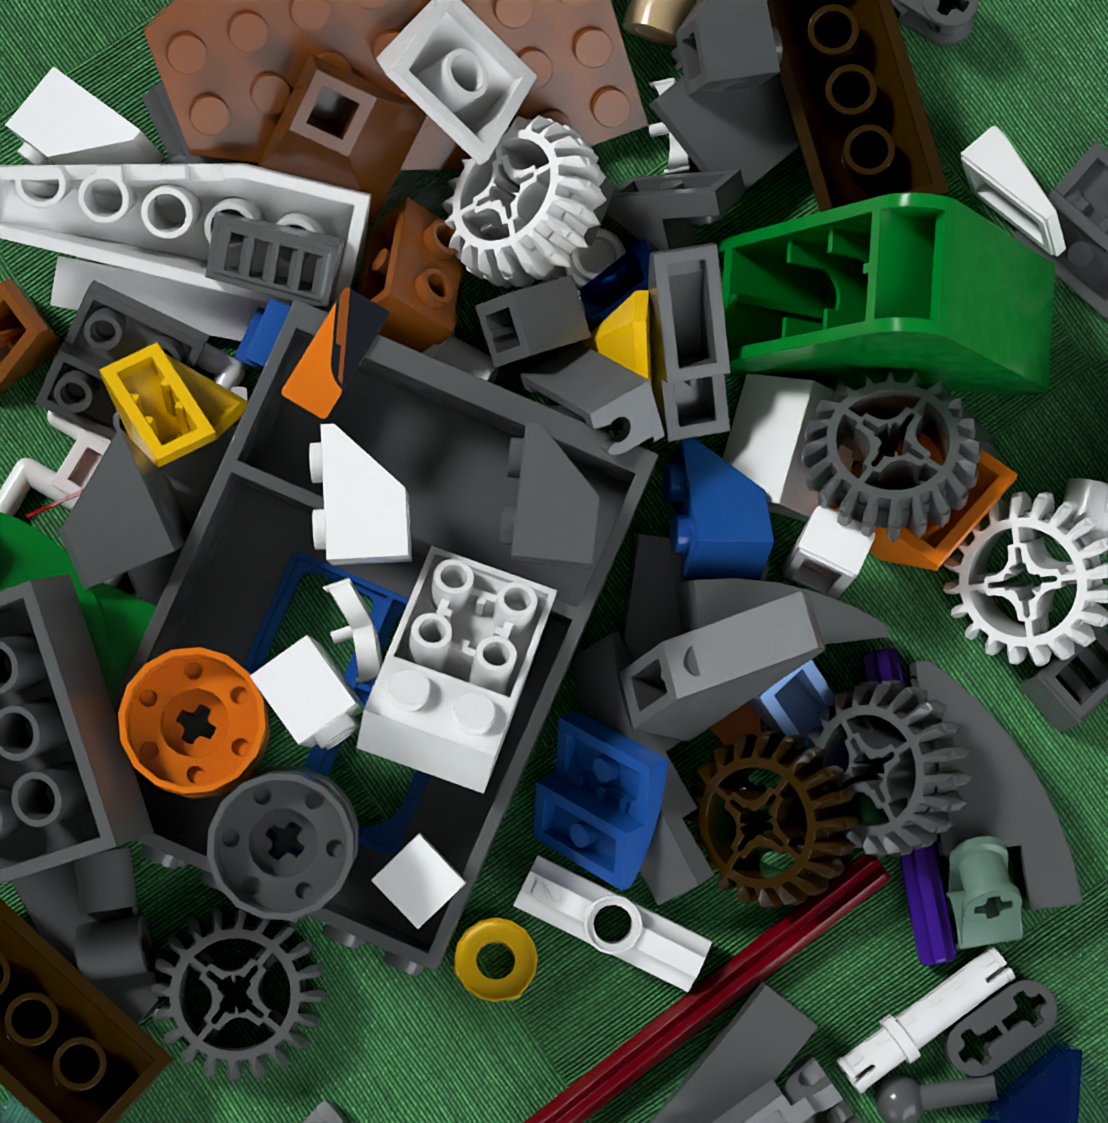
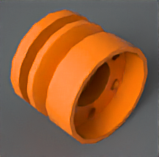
(186, 684)

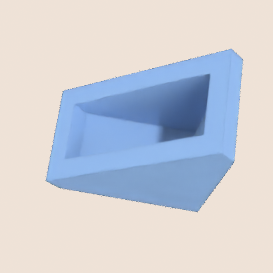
(794, 701)

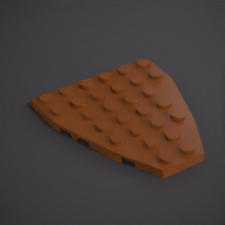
(239, 61)

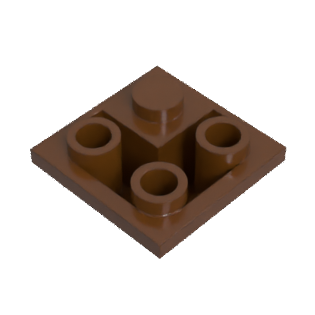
(343, 132)

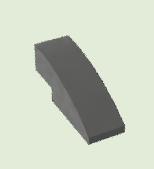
(688, 341)
(716, 599)
(739, 1059)

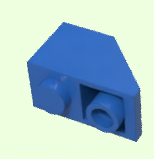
(718, 516)

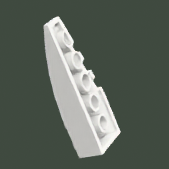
(164, 215)

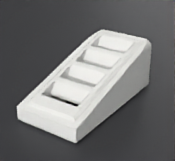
(1008, 187)
(827, 554)

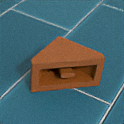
(24, 335)

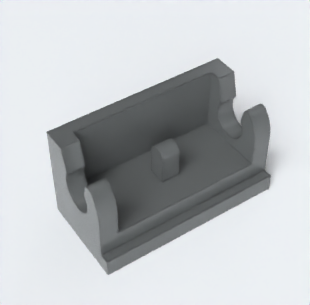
(600, 393)

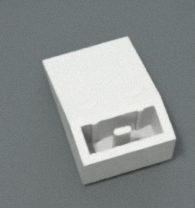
(455, 669)

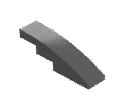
(673, 857)

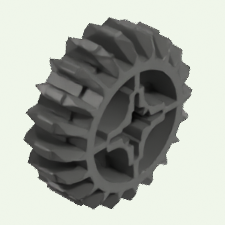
(898, 488)
(914, 785)
(213, 974)

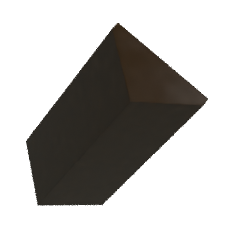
(854, 101)
(63, 1040)

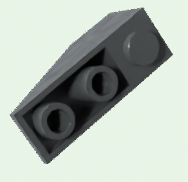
(719, 667)

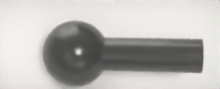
(905, 1100)

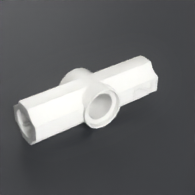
(651, 942)

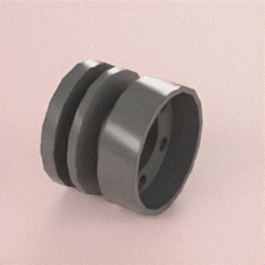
(243, 843)

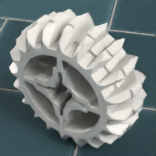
(535, 191)
(1029, 601)

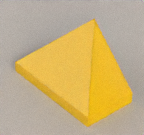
(626, 335)

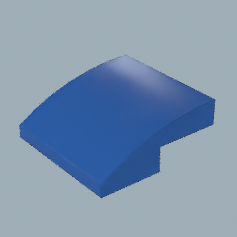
(600, 799)

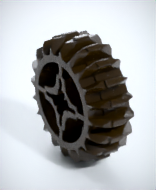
(804, 813)

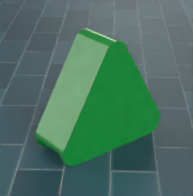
(890, 287)

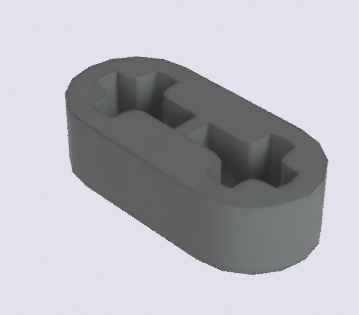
(1009, 1039)

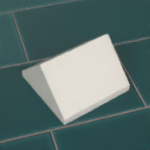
(459, 75)
(770, 437)

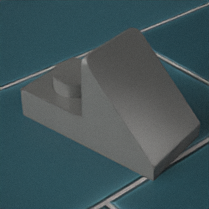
(672, 204)

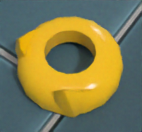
(501, 932)

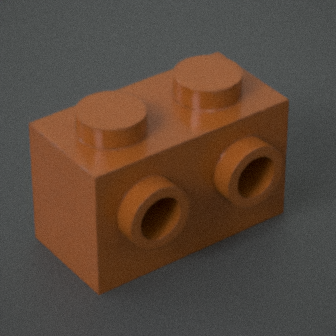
(412, 275)

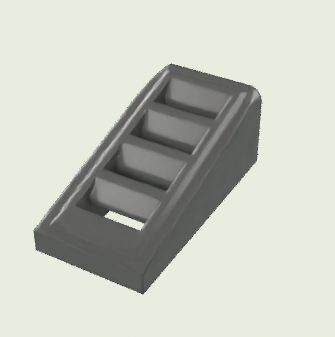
(325, 246)
(1061, 693)

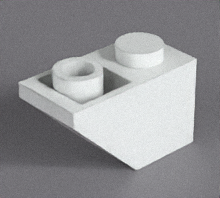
(363, 504)

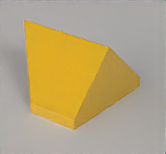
(168, 404)

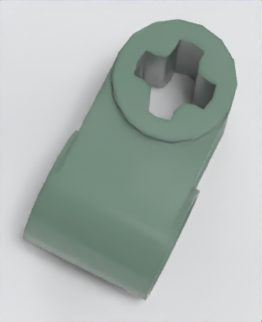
(980, 897)

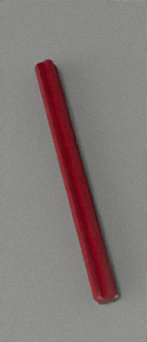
(715, 994)

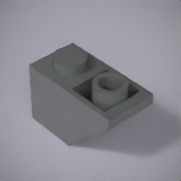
(728, 46)
(533, 321)
(554, 505)

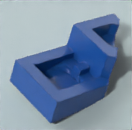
(262, 335)

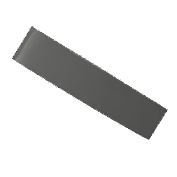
(1002, 797)

